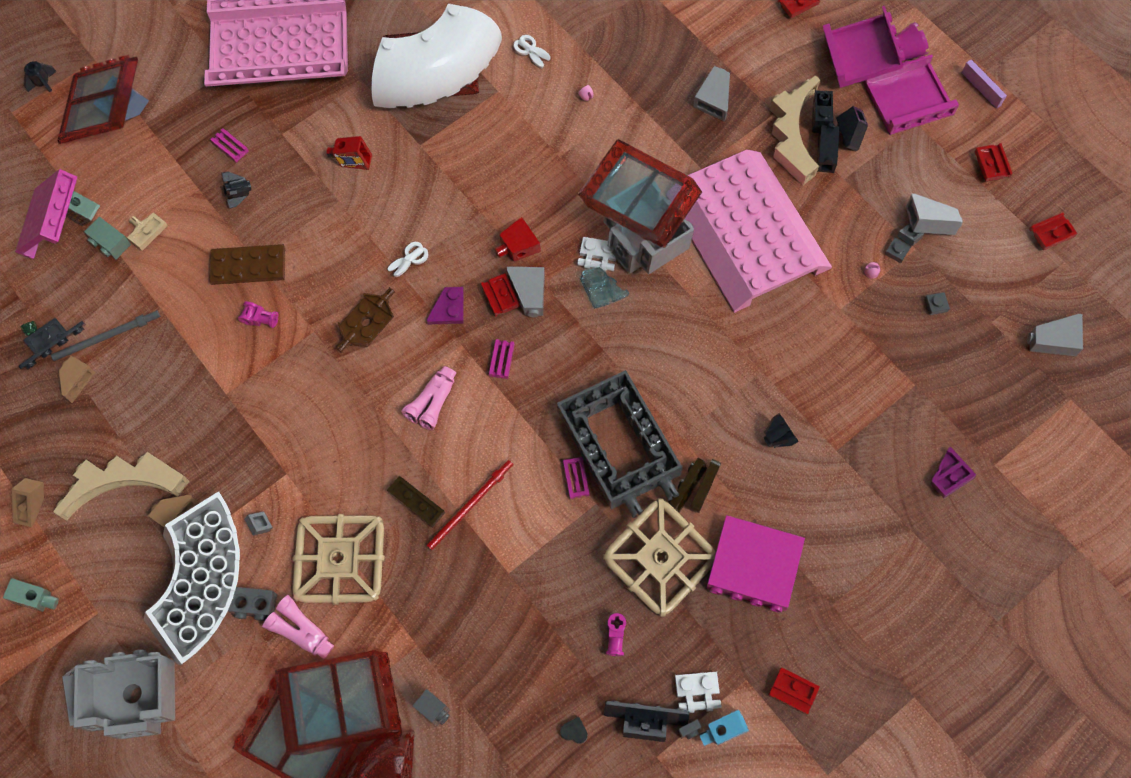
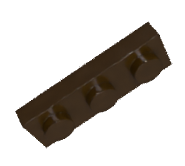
(688, 484)
(416, 501)

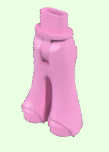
(437, 390)
(308, 637)

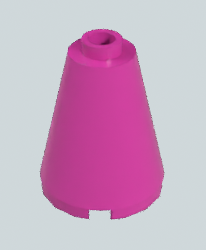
(913, 42)

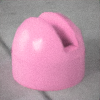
(586, 93)
(872, 270)

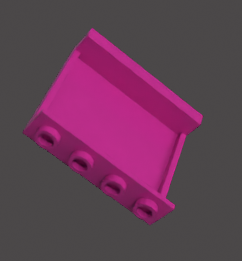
(864, 49)
(910, 96)
(46, 212)
(755, 564)

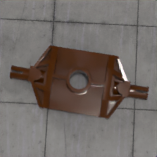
(373, 308)

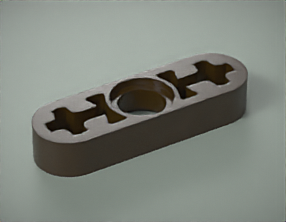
(705, 486)

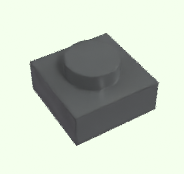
(909, 236)
(898, 250)
(937, 303)
(258, 523)
(690, 730)

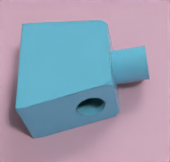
(734, 725)

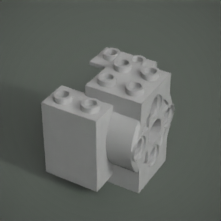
(636, 252)
(105, 693)

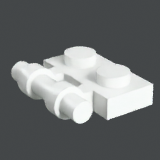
(596, 249)
(697, 685)

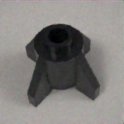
(37, 74)
(236, 188)
(779, 433)

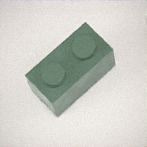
(107, 238)

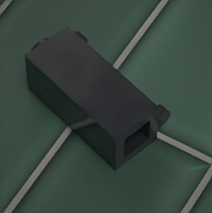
(828, 148)

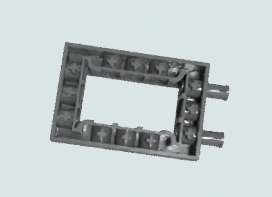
(664, 463)

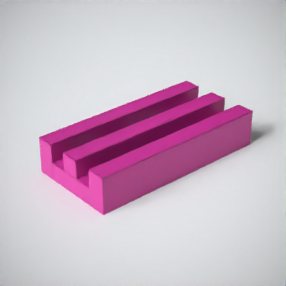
(215, 141)
(504, 344)
(579, 493)

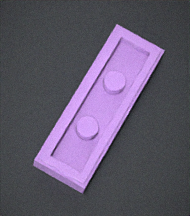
(984, 84)

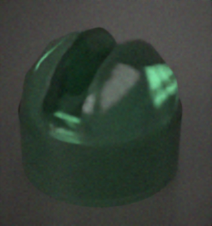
(29, 328)

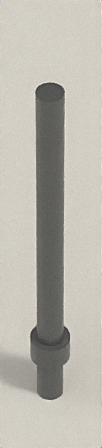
(139, 321)

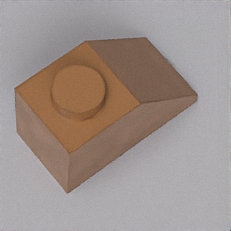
(74, 377)
(27, 501)
(171, 508)

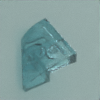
(601, 288)

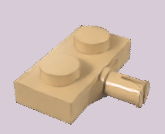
(146, 230)

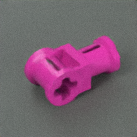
(255, 315)
(615, 635)

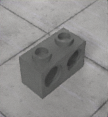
(253, 598)
(432, 708)

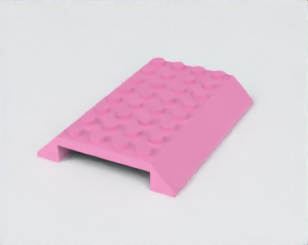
(276, 40)
(750, 230)

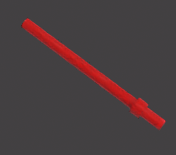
(496, 476)

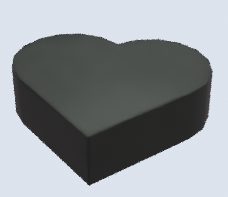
(574, 731)

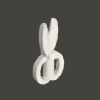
(533, 51)
(404, 263)

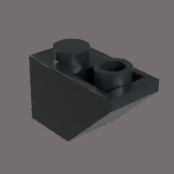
(822, 109)
(853, 127)

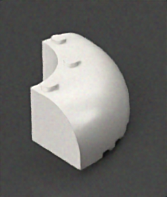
(435, 60)
(202, 580)

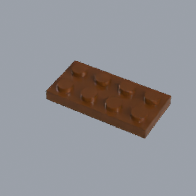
(247, 264)

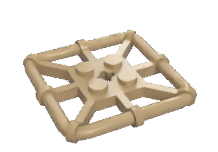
(329, 568)
(660, 570)

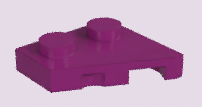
(449, 307)
(951, 474)

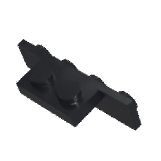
(47, 338)
(645, 721)

